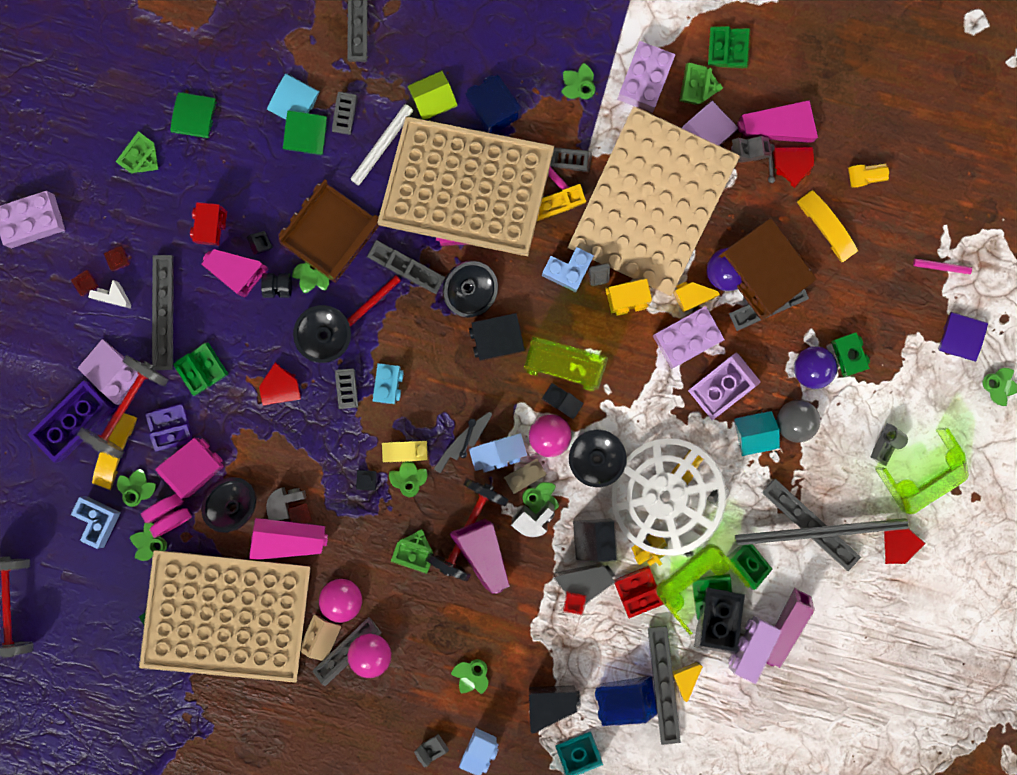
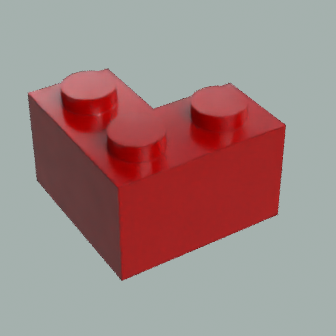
(208, 223)

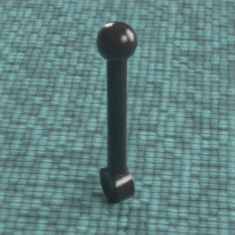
(463, 454)

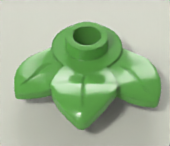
(577, 81)
(309, 278)
(1002, 386)
(408, 475)
(137, 485)
(542, 496)
(146, 543)
(470, 678)

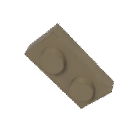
(525, 476)

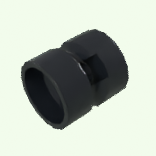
(276, 285)

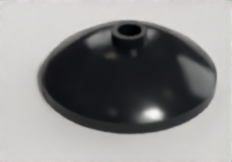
(477, 296)
(309, 329)
(611, 462)
(223, 499)

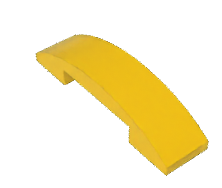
(561, 202)
(829, 225)
(106, 464)

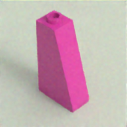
(782, 123)
(285, 539)

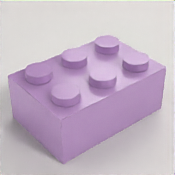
(646, 76)
(29, 219)
(688, 337)
(754, 649)

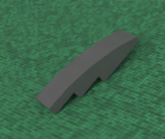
(405, 267)
(747, 316)
(457, 446)

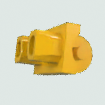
(642, 555)

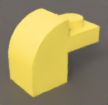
(404, 451)

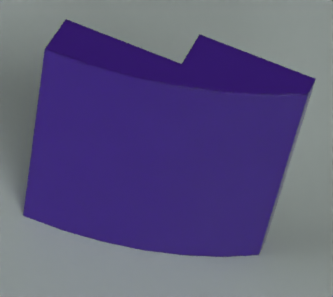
(963, 336)
(169, 427)

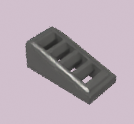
(349, 97)
(578, 167)
(599, 274)
(338, 373)
(714, 496)

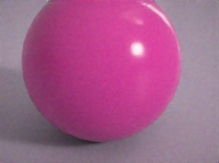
(550, 435)
(340, 600)
(369, 655)

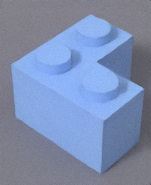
(569, 274)
(498, 453)
(100, 521)
(478, 752)

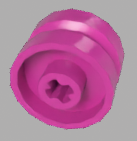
(166, 516)

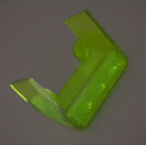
(565, 363)
(914, 498)
(706, 559)

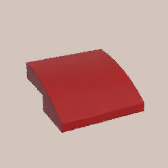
(638, 592)

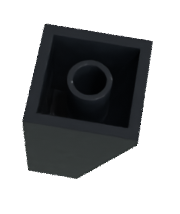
(595, 540)
(551, 705)

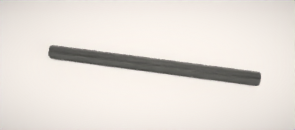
(823, 531)

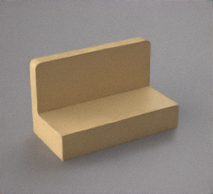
(319, 638)

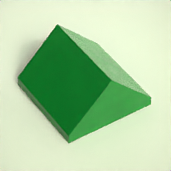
(750, 564)

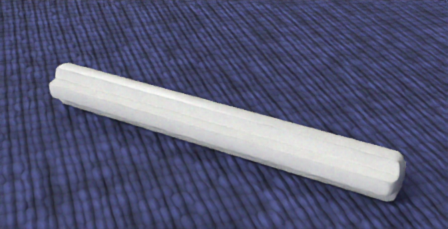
(381, 145)

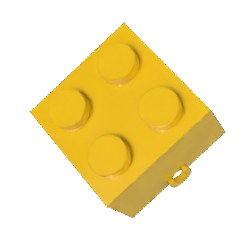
(629, 296)

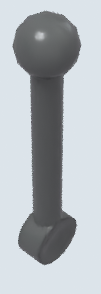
(771, 179)

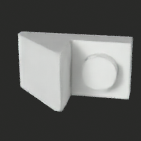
(115, 296)

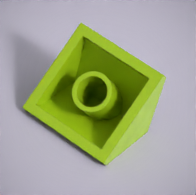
(432, 95)

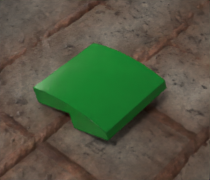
(729, 47)
(193, 115)
(304, 132)
(200, 369)
(719, 582)

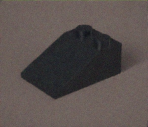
(720, 621)

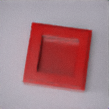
(574, 603)

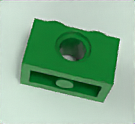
(842, 346)

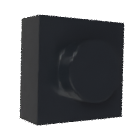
(259, 242)
(366, 480)

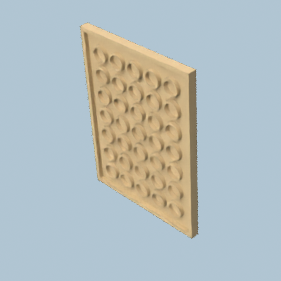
(466, 186)
(653, 200)
(224, 616)

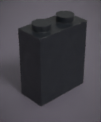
(497, 337)

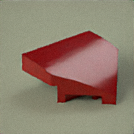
(794, 163)
(279, 386)
(901, 546)

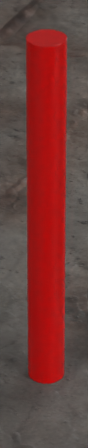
(373, 300)

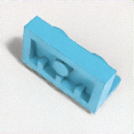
(387, 384)

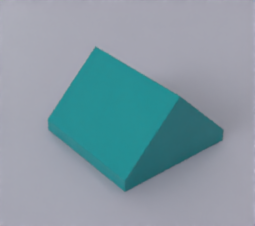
(757, 433)
(579, 754)

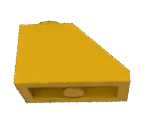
(693, 295)

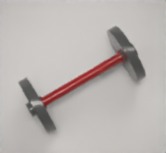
(101, 442)
(10, 648)

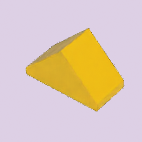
(686, 679)

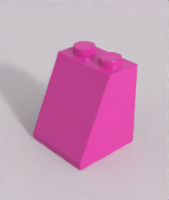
(235, 271)
(190, 467)

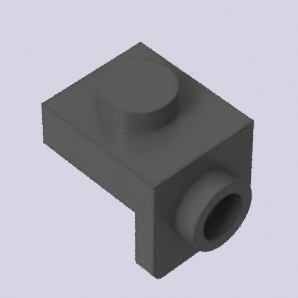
(431, 750)

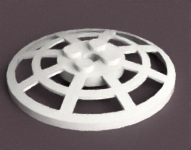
(679, 499)

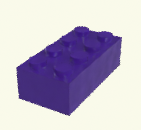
(59, 429)

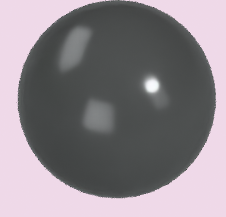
(798, 421)

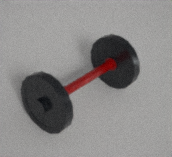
(448, 566)

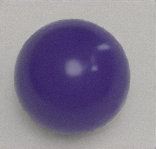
(722, 273)
(815, 367)

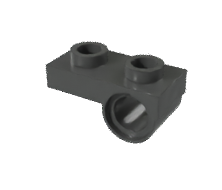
(890, 439)

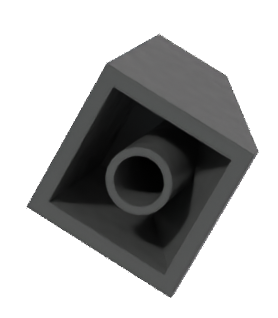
(586, 580)

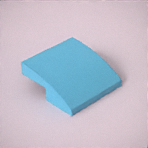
(292, 96)

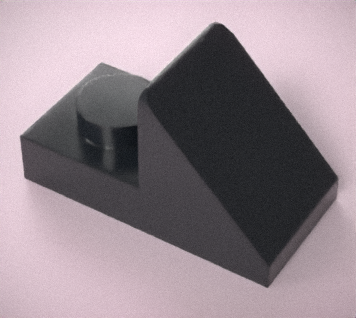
(562, 401)

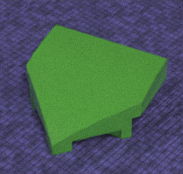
(698, 84)
(139, 155)
(412, 552)

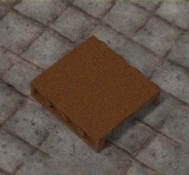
(328, 231)
(768, 269)

